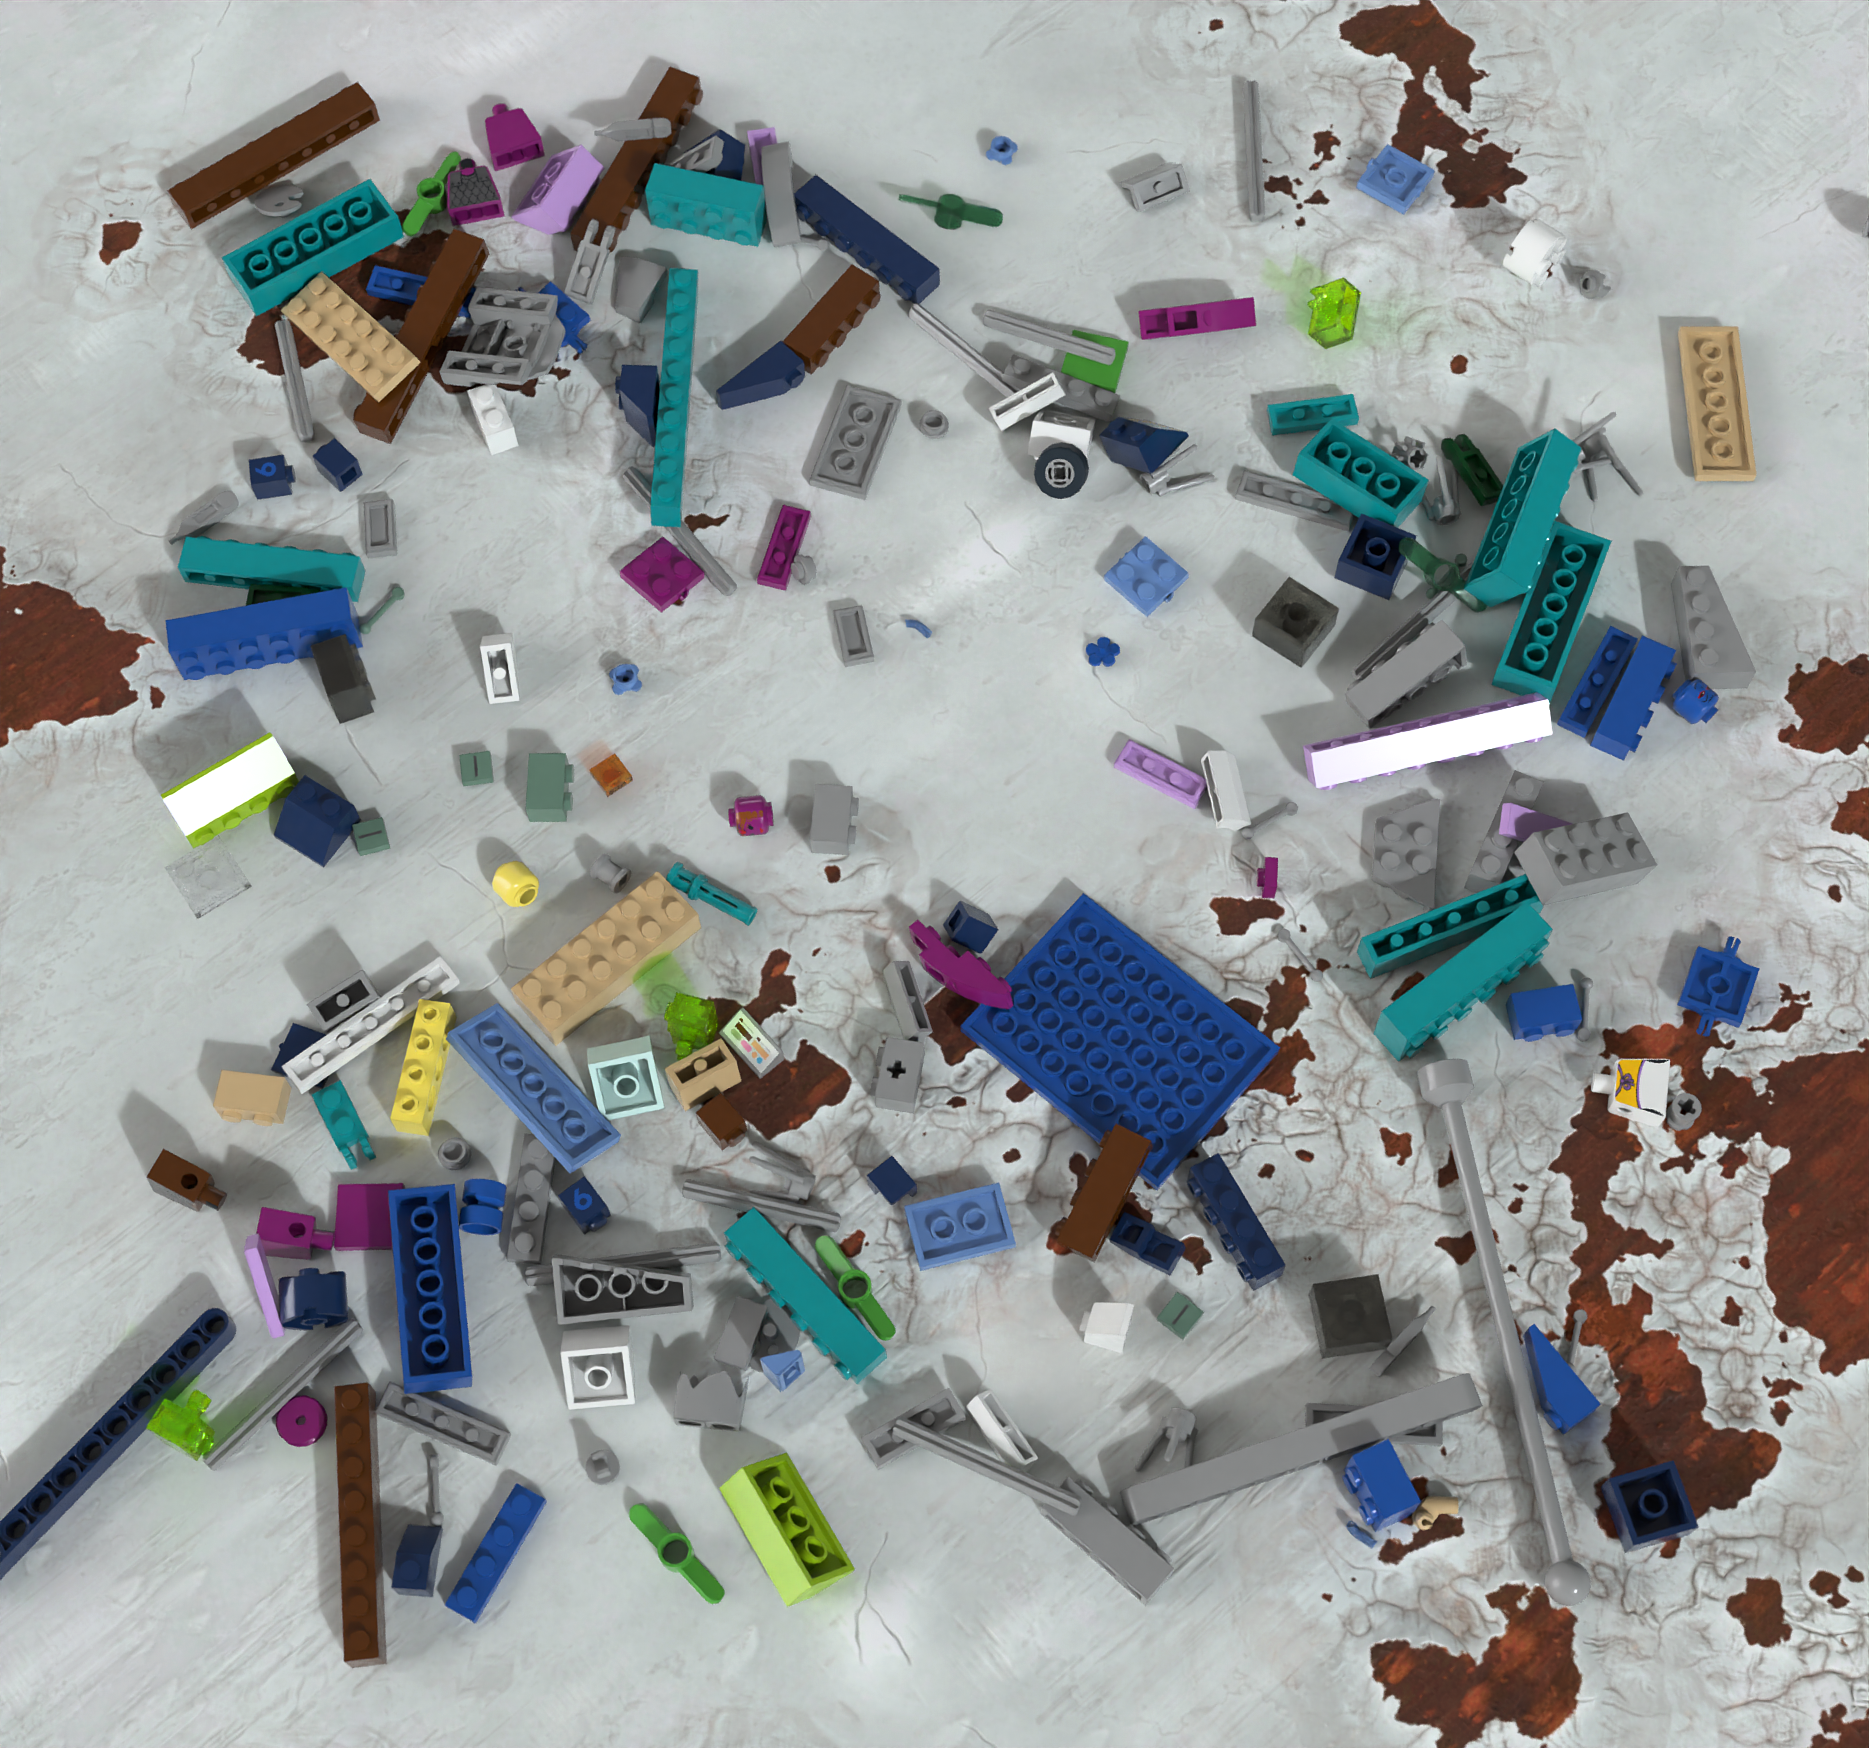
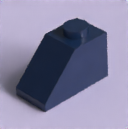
(417, 1561)

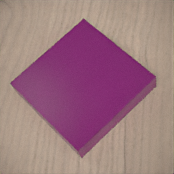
(363, 1217)

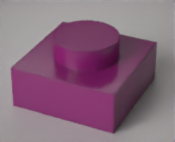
(1268, 877)

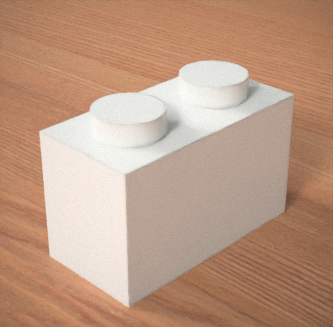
(492, 418)

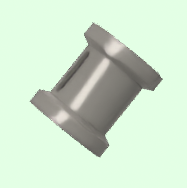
(610, 873)
(1688, 1103)

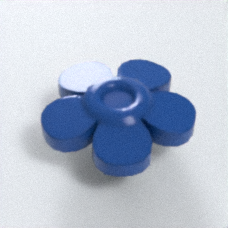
(1103, 652)

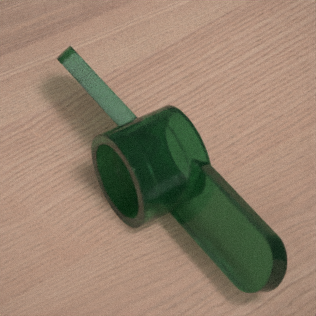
(953, 210)
(1429, 564)

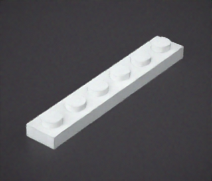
(369, 1025)

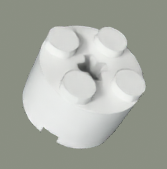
(1535, 251)

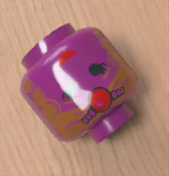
(751, 815)

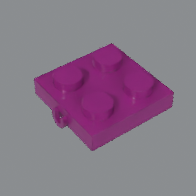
(662, 574)

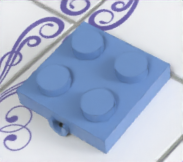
(1395, 179)
(1146, 576)

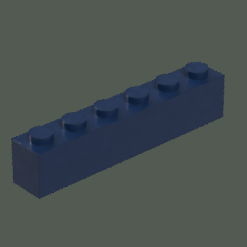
(866, 240)

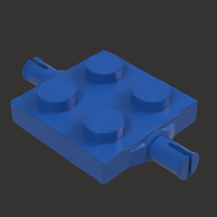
(570, 315)
(1718, 986)

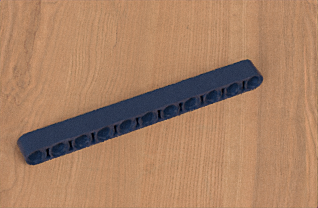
(103, 1435)

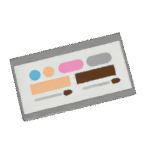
(752, 1043)

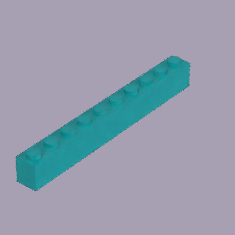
(674, 398)

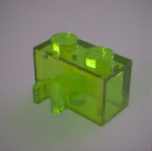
(1333, 312)
(691, 1023)
(183, 1427)

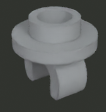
(1592, 284)
(602, 1467)

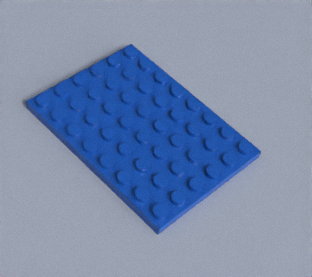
(1121, 1037)

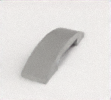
(780, 194)

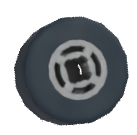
(1061, 470)

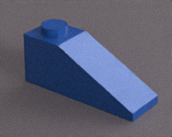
(1558, 1387)

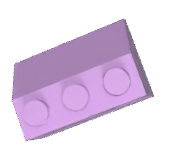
(559, 191)

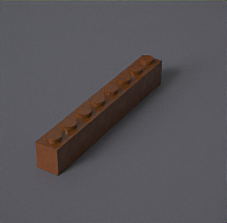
(273, 155)
(630, 171)
(426, 330)
(360, 1526)

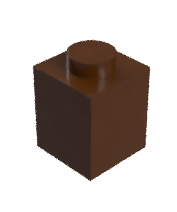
(722, 1122)

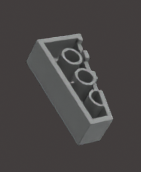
(1707, 632)
(1406, 673)
(611, 1290)

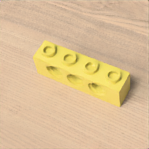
(423, 1067)

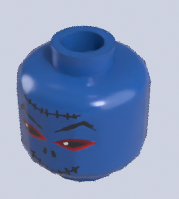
(1695, 701)

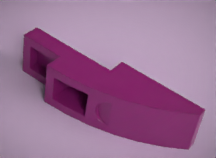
(1197, 318)
(959, 973)

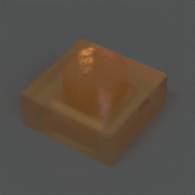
(611, 775)

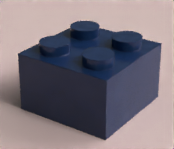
(1373, 557)
(1649, 1506)

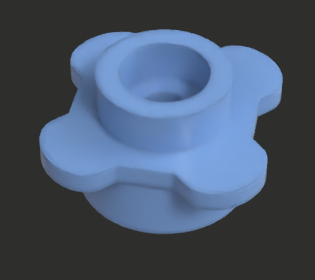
(1004, 144)
(625, 671)

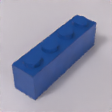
(1633, 698)

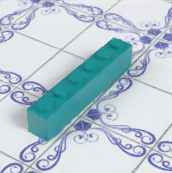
(243, 564)
(1444, 926)
(805, 1295)

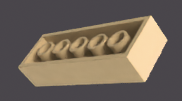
(606, 958)

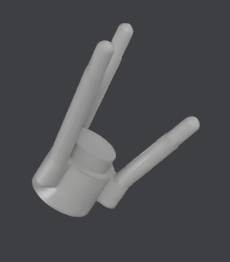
(1581, 440)
(1600, 448)
(1158, 479)
(1445, 509)
(798, 1179)
(1178, 1428)

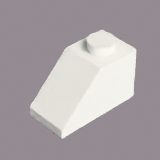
(500, 668)
(1107, 1325)

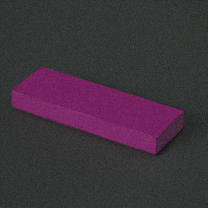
(784, 547)

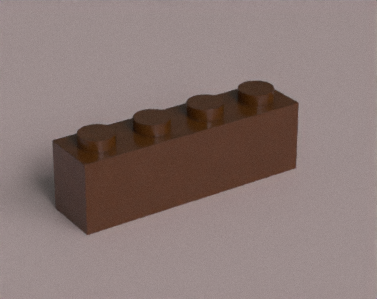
(834, 317)
(1104, 1192)

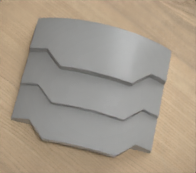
(510, 340)

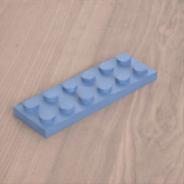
(533, 1087)

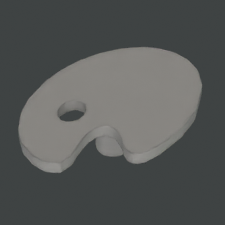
(278, 200)
(776, 1331)

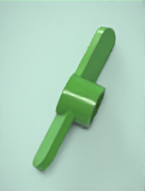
(426, 206)
(845, 1272)
(690, 1567)

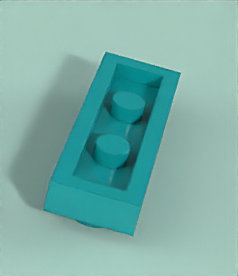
(1312, 414)

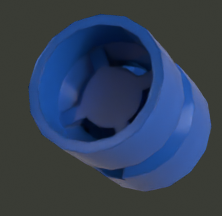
(482, 1207)

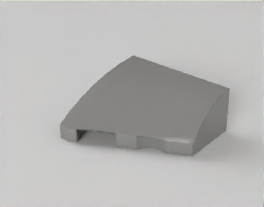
(637, 286)

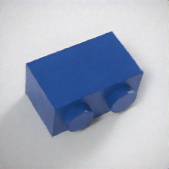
(1543, 1012)

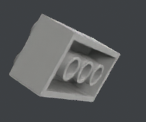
(1585, 858)

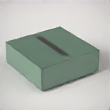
(476, 768)
(371, 836)
(1180, 1315)

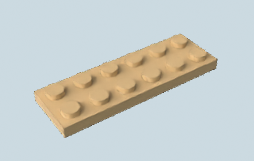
(350, 336)
(1716, 404)

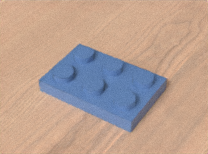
(959, 1226)

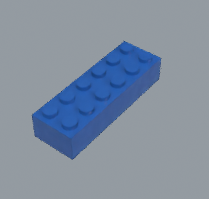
(260, 633)
(430, 1289)

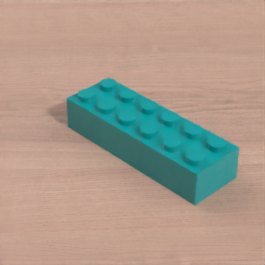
(316, 241)
(1523, 518)
(1551, 612)
(1463, 982)

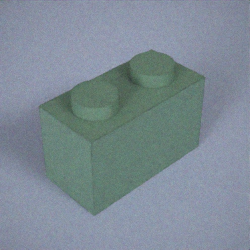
(548, 787)

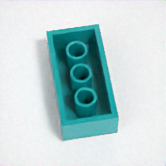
(706, 205)
(1359, 475)

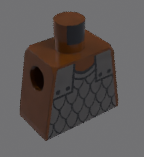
(173, 1176)

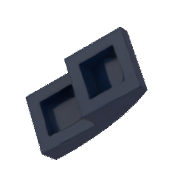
(1147, 1244)

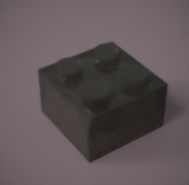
(1295, 622)
(344, 678)
(1350, 1316)

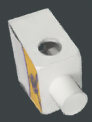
(1636, 1089)

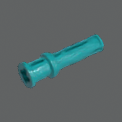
(699, 884)

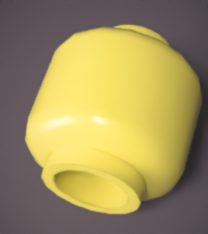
(515, 884)

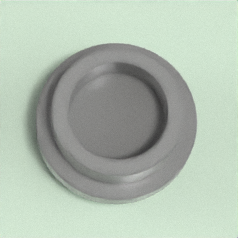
(934, 424)
(803, 569)
(454, 1154)

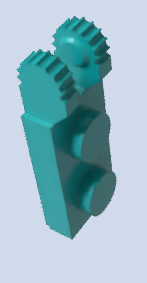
(343, 1121)

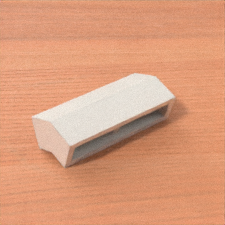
(1027, 401)
(1225, 790)
(1000, 1431)

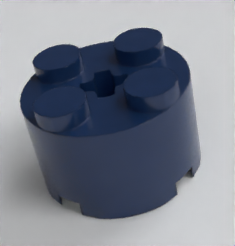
(313, 1299)

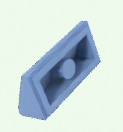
(783, 1368)

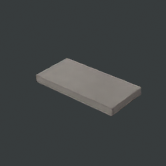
(855, 442)

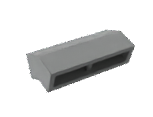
(907, 1001)

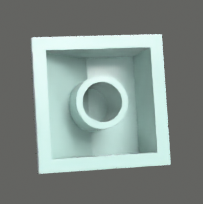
(625, 1078)

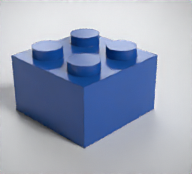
(1380, 1486)

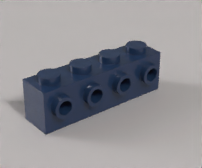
(1235, 1221)

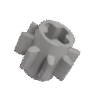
(1410, 453)

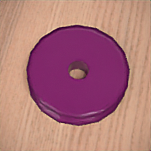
(303, 1434)

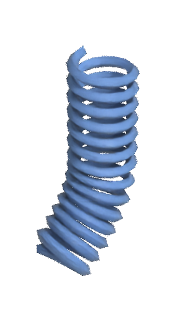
(912, 623)
(1360, 1535)

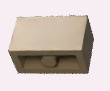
(703, 1074)
(252, 1097)

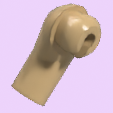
(1431, 1508)

